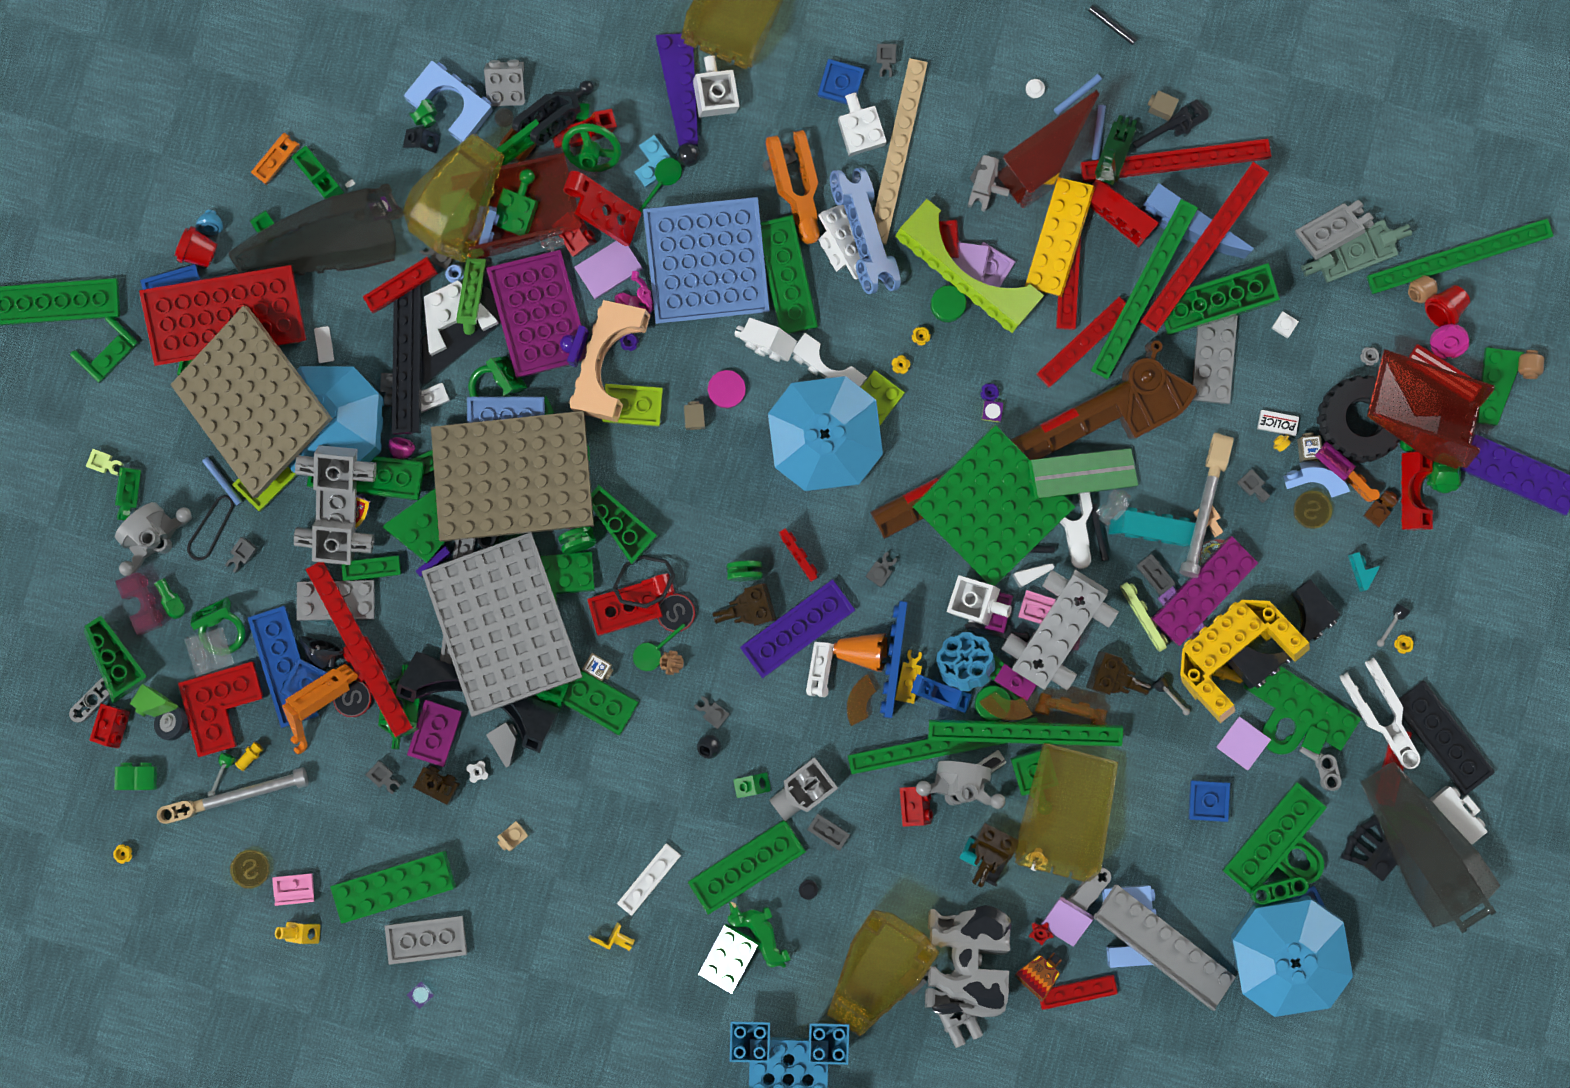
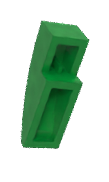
(316, 173)

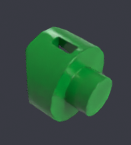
(424, 114)

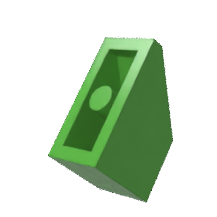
(151, 702)

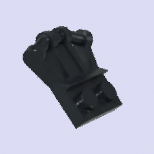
(1380, 861)

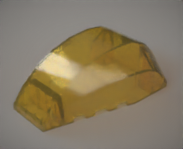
(453, 198)
(879, 970)

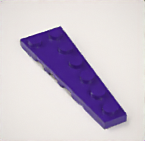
(679, 73)

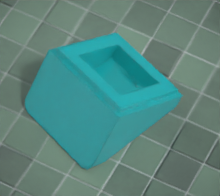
(968, 853)

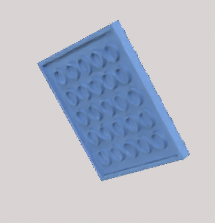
(706, 260)

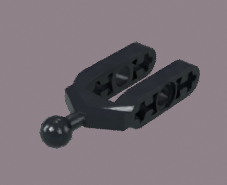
(546, 106)

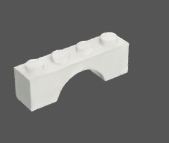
(807, 352)

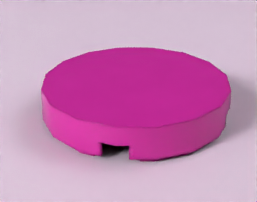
(1449, 341)
(726, 389)

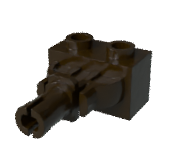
(753, 607)
(1110, 676)
(436, 785)
(993, 850)

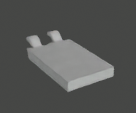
(1334, 229)

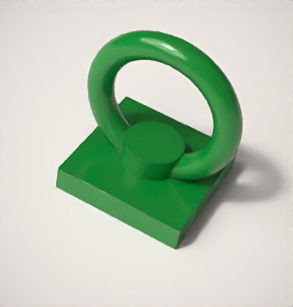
(503, 375)
(215, 614)

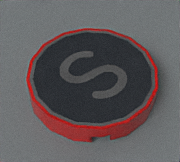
(675, 611)
(355, 701)

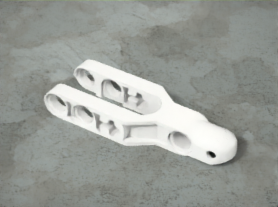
(1077, 534)
(1394, 733)

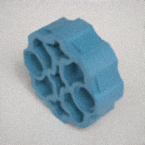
(965, 661)

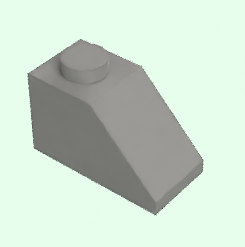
(504, 742)

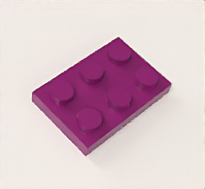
(435, 733)

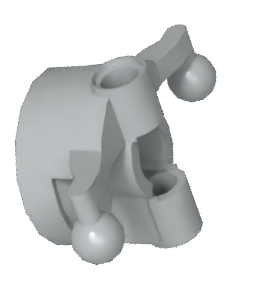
(143, 533)
(962, 780)

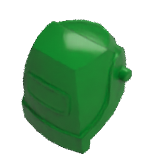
(1444, 478)

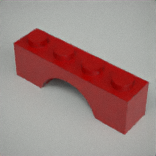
(1414, 513)

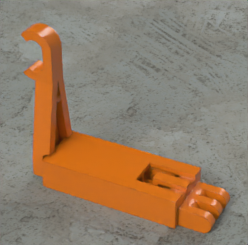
(313, 698)

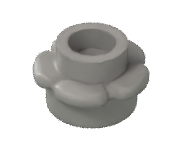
(1374, 356)

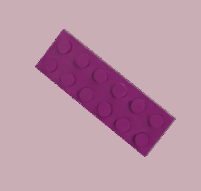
(1203, 594)

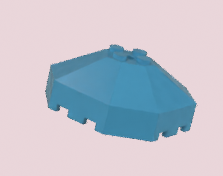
(351, 404)
(852, 427)
(1288, 930)

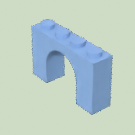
(436, 79)
(1125, 955)

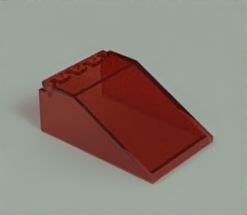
(1040, 158)
(554, 211)
(1428, 408)

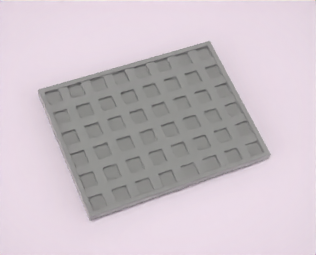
(501, 624)

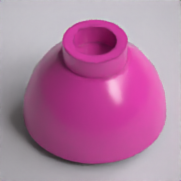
(401, 448)

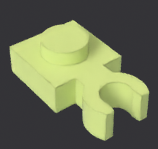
(101, 462)

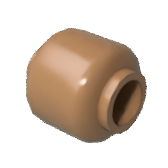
(1422, 289)
(1531, 364)

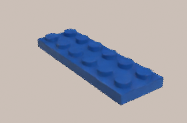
(894, 651)
(277, 653)

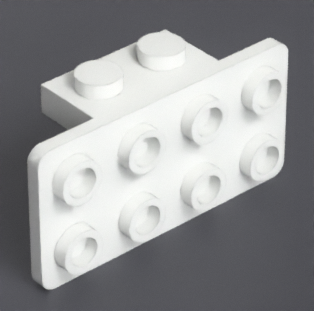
(839, 240)

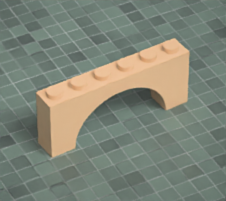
(612, 324)

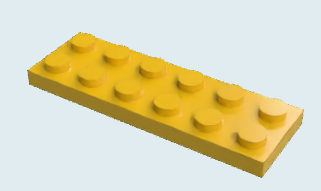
(1060, 236)

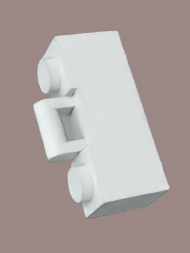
(1450, 804)

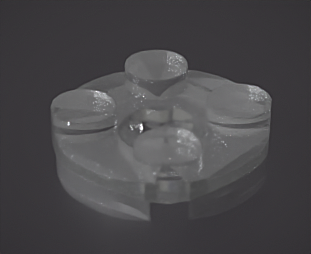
(1114, 506)

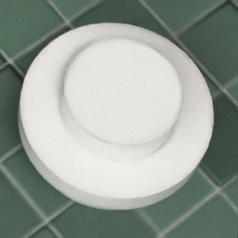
(1035, 88)

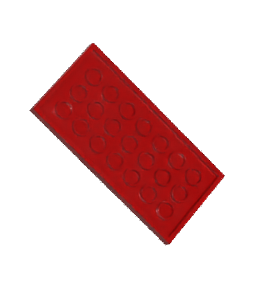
(190, 314)

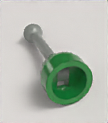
(225, 761)

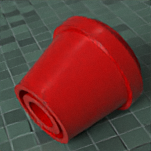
(195, 248)
(1447, 306)

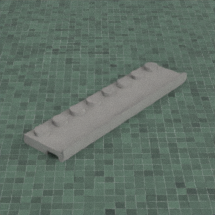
(1164, 947)

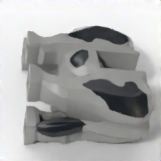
(967, 987)

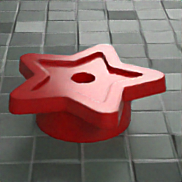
(1041, 938)

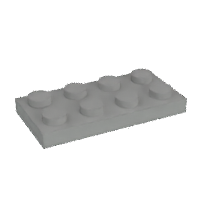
(357, 595)
(425, 940)

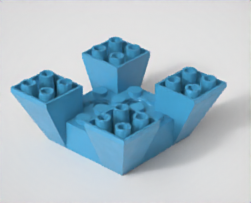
(812, 1055)

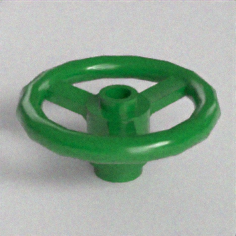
(591, 150)

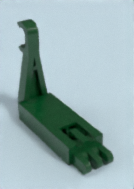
(1115, 150)

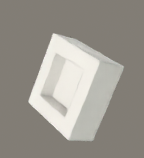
(1284, 324)

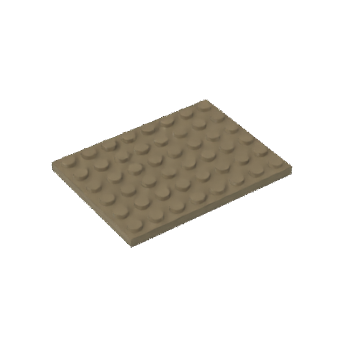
(251, 401)
(512, 476)

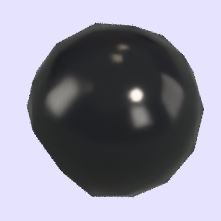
(688, 154)
(709, 746)

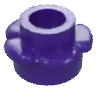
(634, 341)
(989, 387)

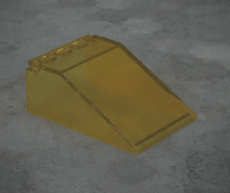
(730, 28)
(1067, 814)

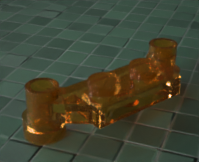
(1046, 702)

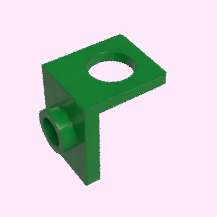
(750, 785)

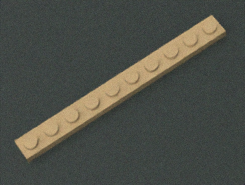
(899, 146)

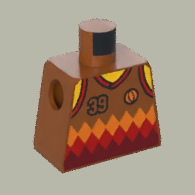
(1040, 975)

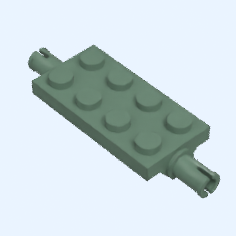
(1362, 252)

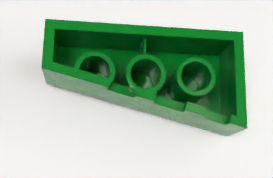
(626, 529)
(113, 660)

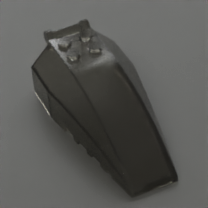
(335, 233)
(1431, 854)

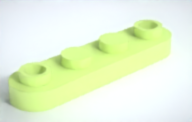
(1140, 609)

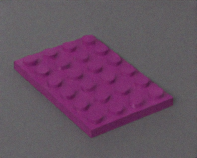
(535, 311)

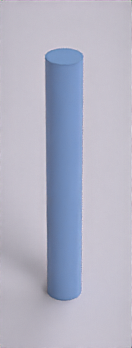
(1076, 95)
(1098, 132)
(222, 481)

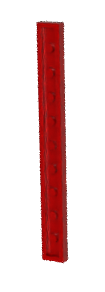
(1186, 159)
(1204, 247)
(359, 649)

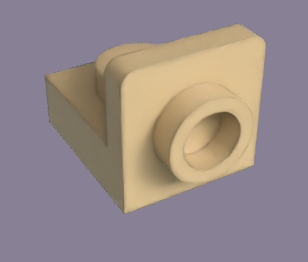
(512, 837)

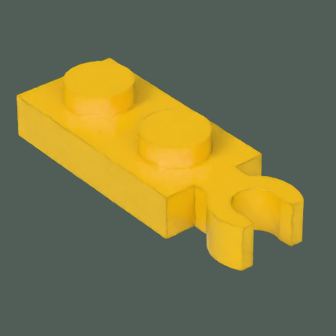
(907, 677)

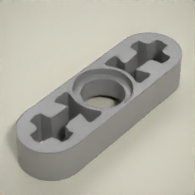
(86, 713)

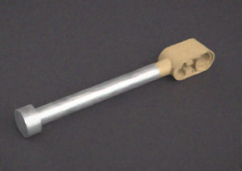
(1216, 461)
(298, 778)

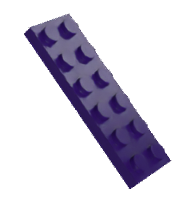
(1520, 475)
(797, 628)

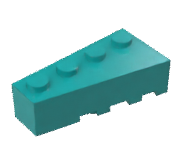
(1153, 527)

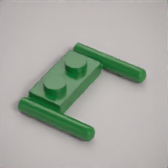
(111, 355)

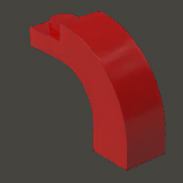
(602, 118)

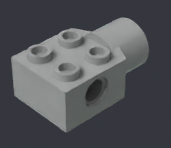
(803, 790)

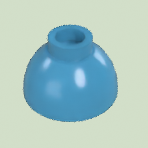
(209, 223)

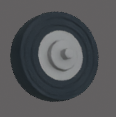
(171, 724)

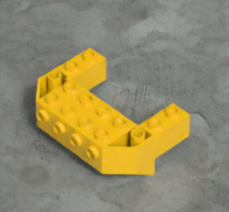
(1224, 640)

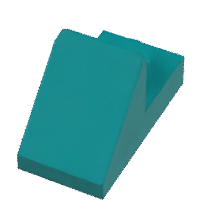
(1363, 577)

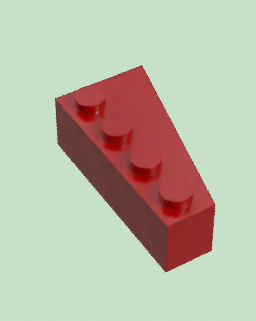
(1121, 213)

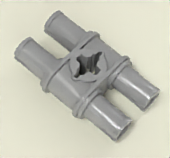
(952, 1027)

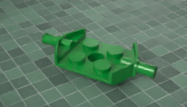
(409, 708)

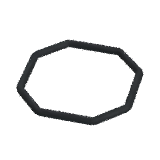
(654, 601)

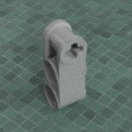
(1089, 891)

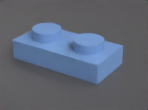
(490, 220)

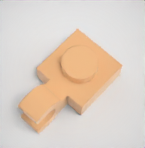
(1213, 525)

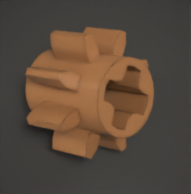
(671, 662)

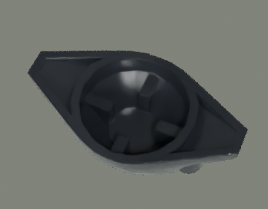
(320, 652)

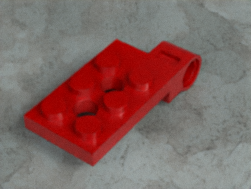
(591, 203)
(640, 593)

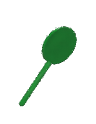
(666, 173)
(648, 655)

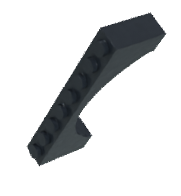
(430, 675)

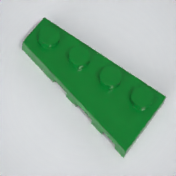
(1498, 370)

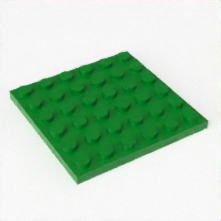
(990, 507)

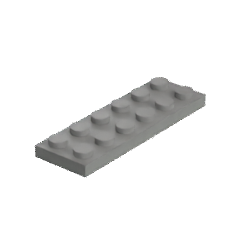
(1214, 361)

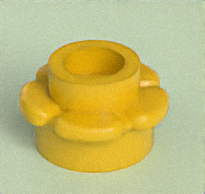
(921, 330)
(900, 369)
(1281, 442)
(1408, 644)
(118, 854)

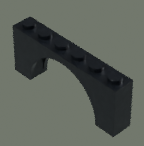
(1315, 615)

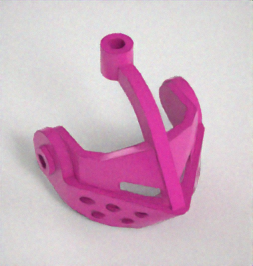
(643, 295)

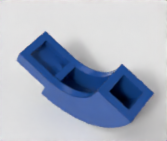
(941, 693)

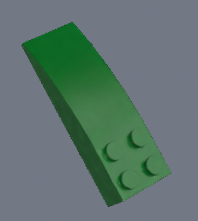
(1223, 299)

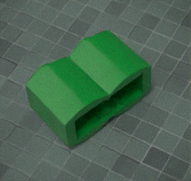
(135, 777)

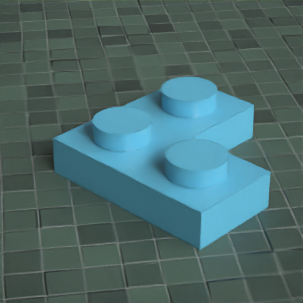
(654, 153)

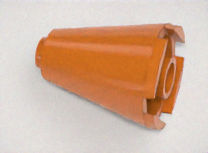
(863, 650)

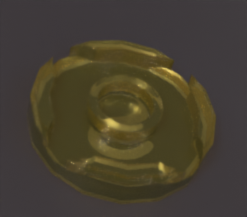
(1312, 509)
(250, 869)

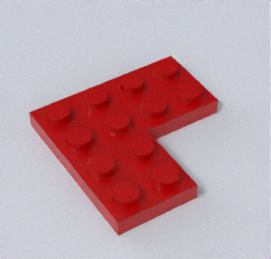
(207, 705)

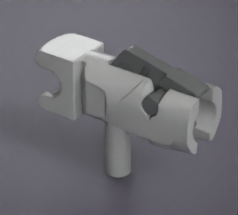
(983, 181)

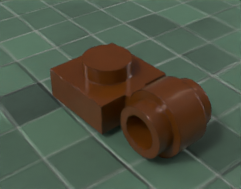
(1377, 512)

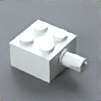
(715, 90)
(861, 128)
(766, 340)
(976, 601)

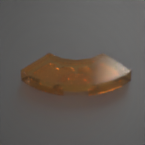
(858, 700)
(1005, 708)

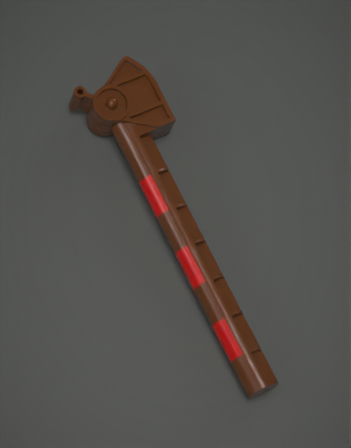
(1141, 402)

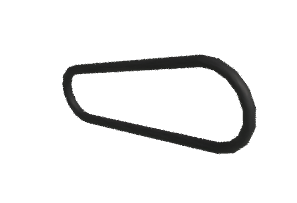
(219, 532)

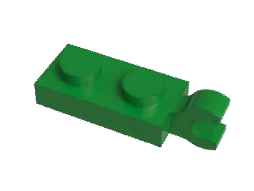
(127, 491)

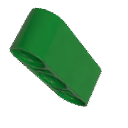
(1288, 890)

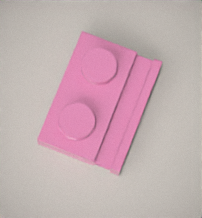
(1035, 607)
(293, 889)

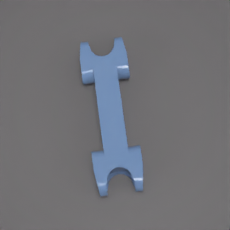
(873, 259)

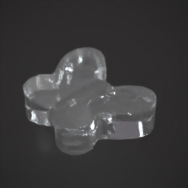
(551, 243)

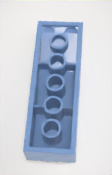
(1161, 207)

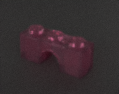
(147, 618)

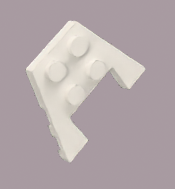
(441, 312)

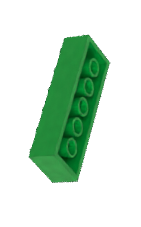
(393, 887)

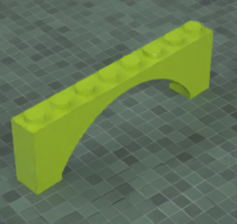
(1005, 305)

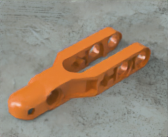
(802, 207)

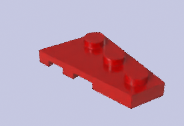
(799, 555)

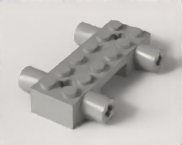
(333, 531)
(1060, 629)

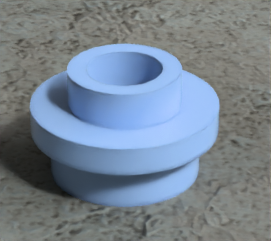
(454, 268)

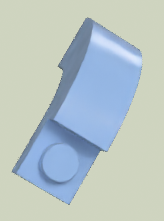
(1316, 472)

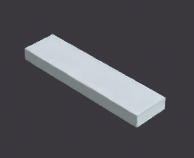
(649, 879)

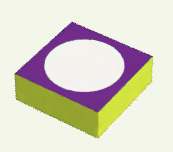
(992, 411)

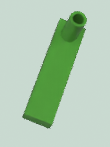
(471, 294)

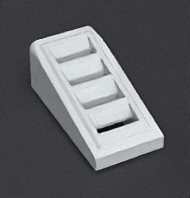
(1027, 576)

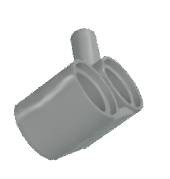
(1325, 773)

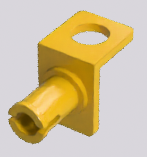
(298, 933)
(615, 937)

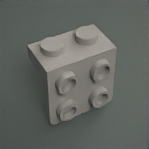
(504, 82)

